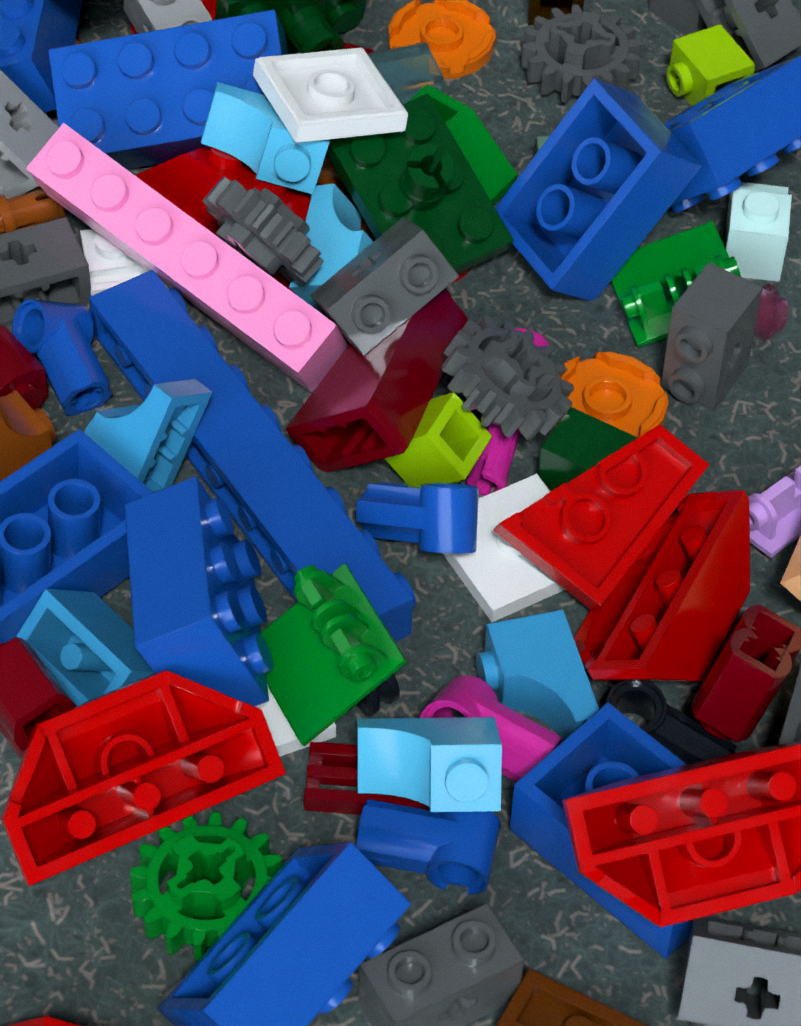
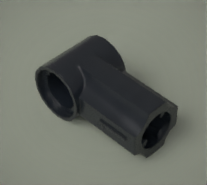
(666, 724)

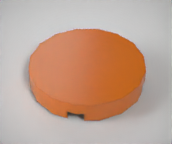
(453, 52)
(643, 399)

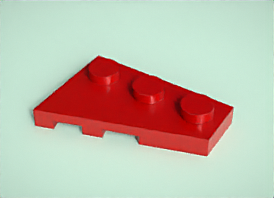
(606, 517)

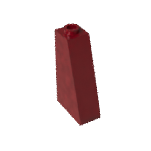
(376, 401)

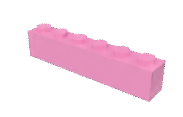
(188, 257)

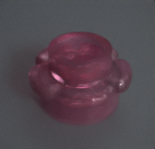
(771, 313)

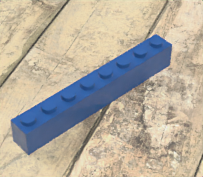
(242, 448)

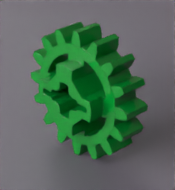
(207, 883)

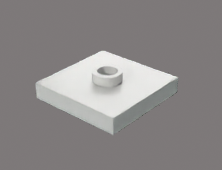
(329, 95)
(497, 572)

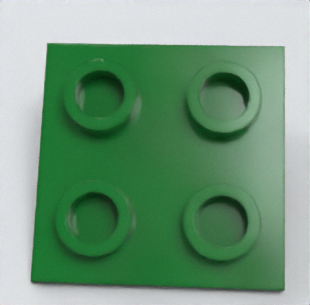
(661, 274)
(327, 651)

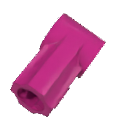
(522, 739)

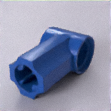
(62, 341)
(433, 514)
(443, 845)

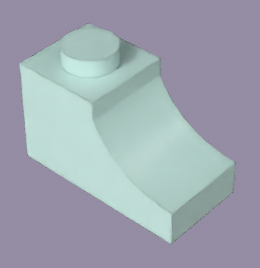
(758, 229)

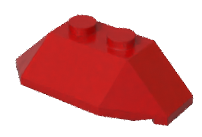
(194, 174)
(675, 597)
(131, 769)
(694, 835)

